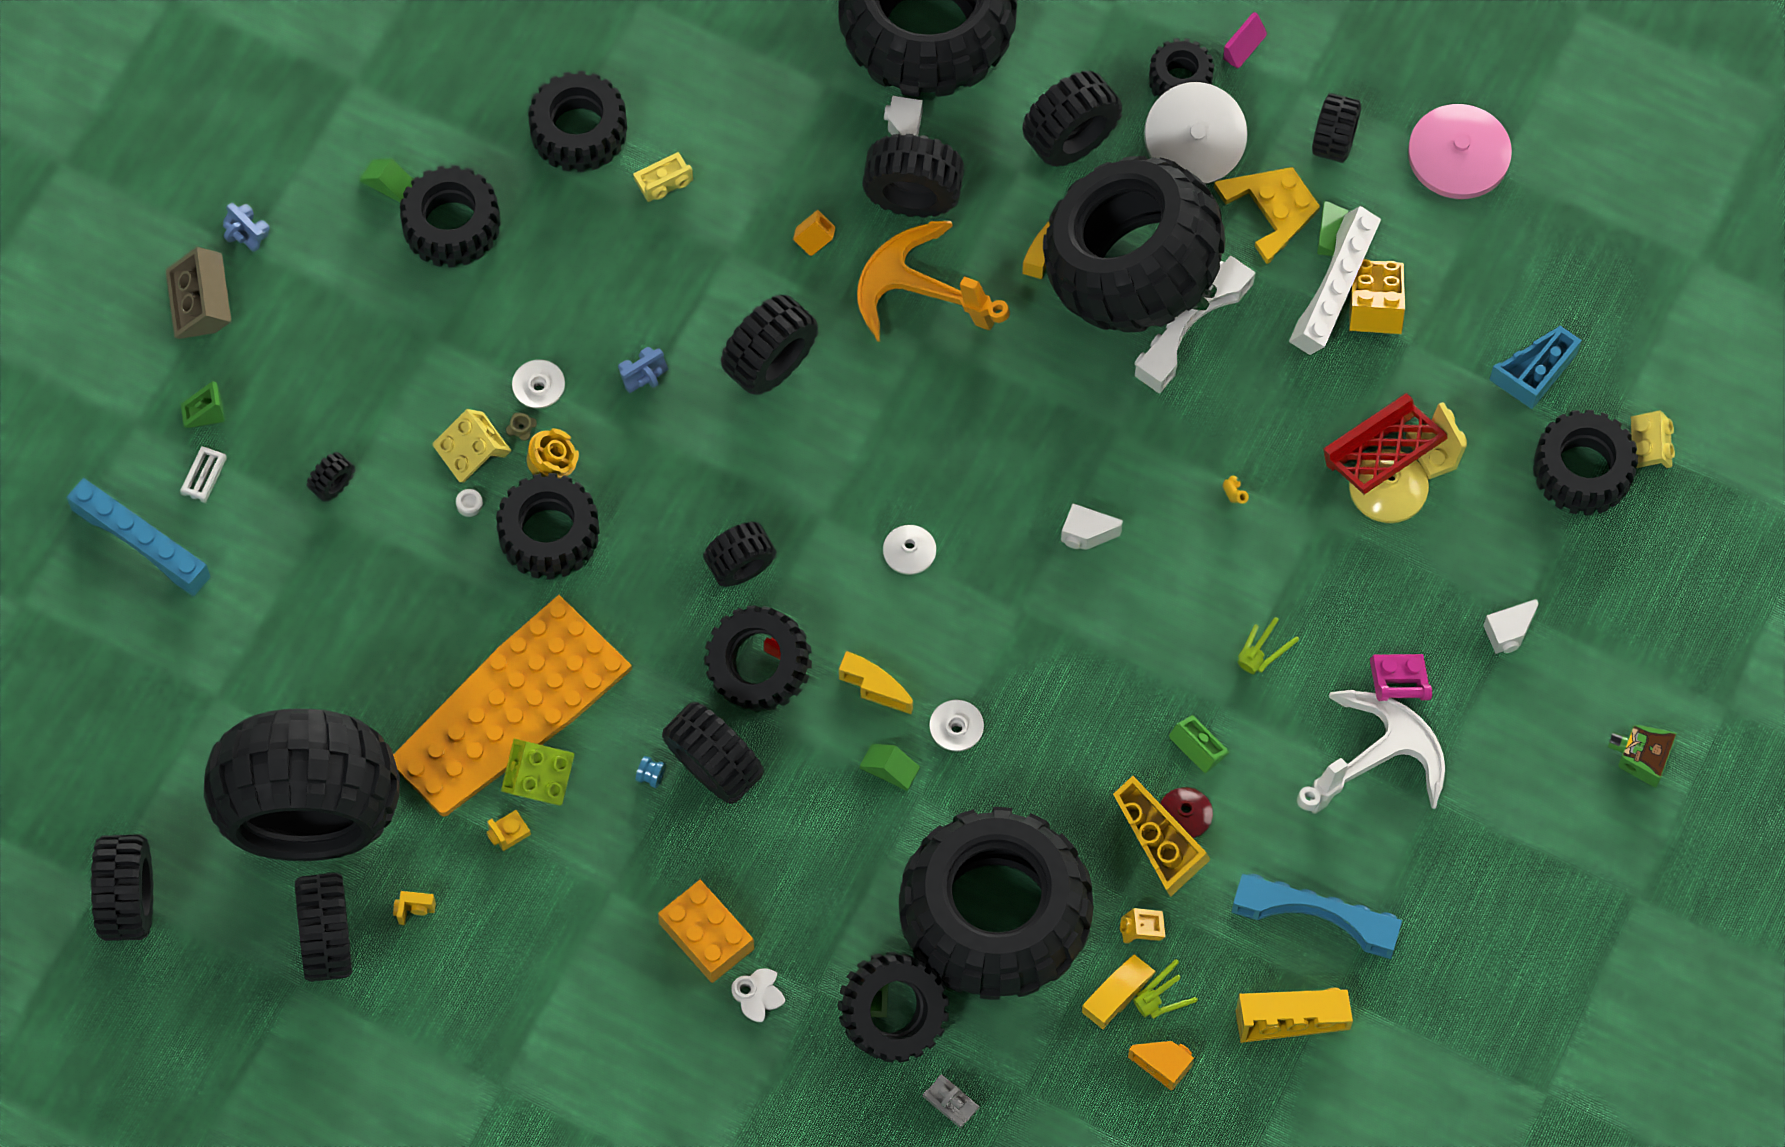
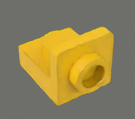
(508, 830)
(415, 902)
(1142, 925)

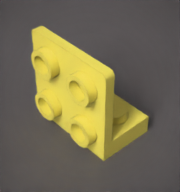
(469, 444)
(1448, 454)

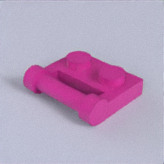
(1400, 669)

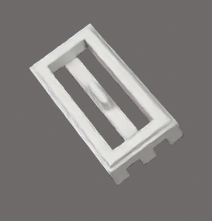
(195, 493)

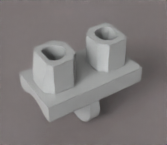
(951, 1101)

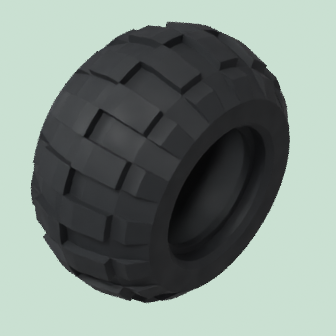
(927, 61)
(1158, 277)
(301, 785)
(993, 961)

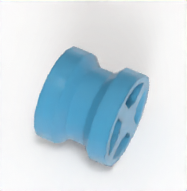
(650, 772)

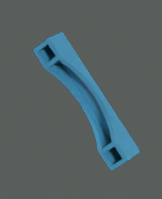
(164, 553)
(1372, 931)

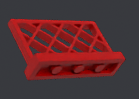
(1372, 433)

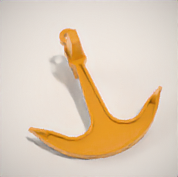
(888, 271)

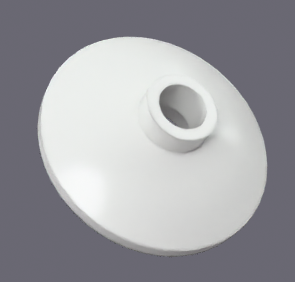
(538, 374)
(909, 560)
(956, 714)

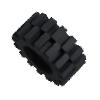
(330, 476)

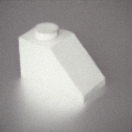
(904, 115)
(1089, 528)
(1508, 627)

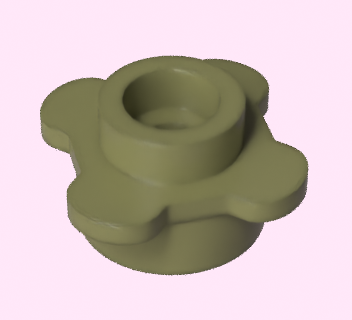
(521, 419)

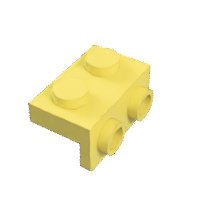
(663, 177)
(1653, 438)

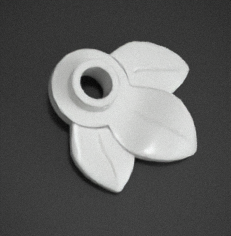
(762, 994)

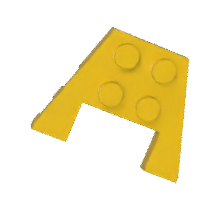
(1280, 198)

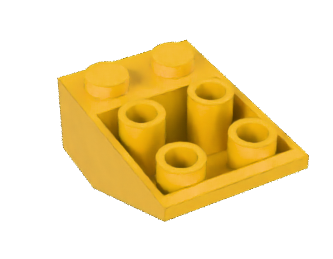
(1378, 298)

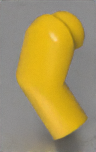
(1230, 487)

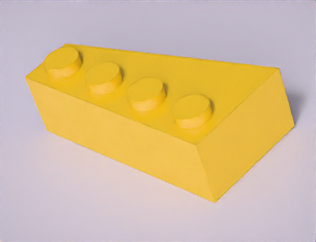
(1164, 840)
(1292, 1014)

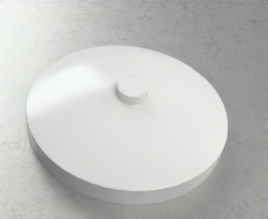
(1197, 130)

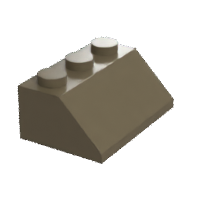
(198, 294)

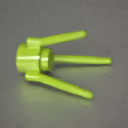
(1252, 658)
(1149, 1001)

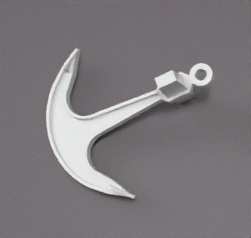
(1404, 734)

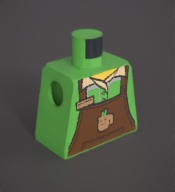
(1644, 752)

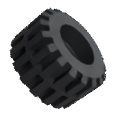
(1179, 55)
(1336, 127)
(739, 554)

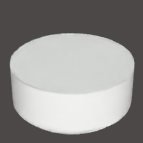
(469, 502)

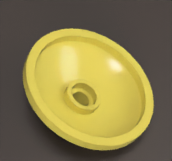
(1394, 499)

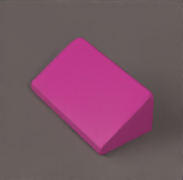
(1244, 41)

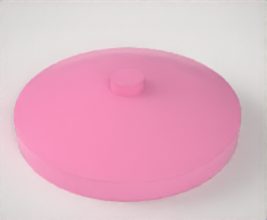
(1459, 151)

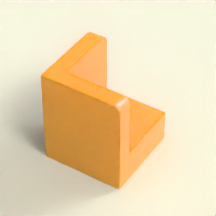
(814, 233)

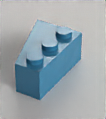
(1537, 367)

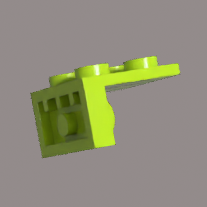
(537, 772)

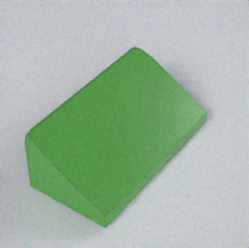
(1330, 223)
(1198, 743)

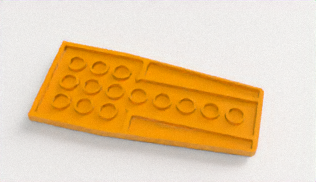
(521, 692)

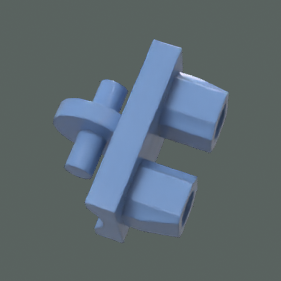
(241, 228)
(644, 370)

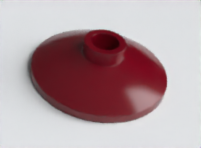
(1201, 813)

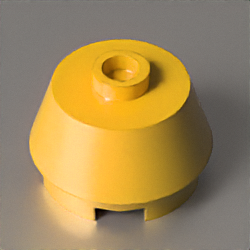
(551, 453)

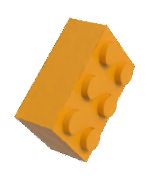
(706, 931)

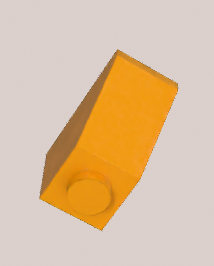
(1163, 1061)

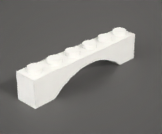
(1351, 247)
(1160, 362)

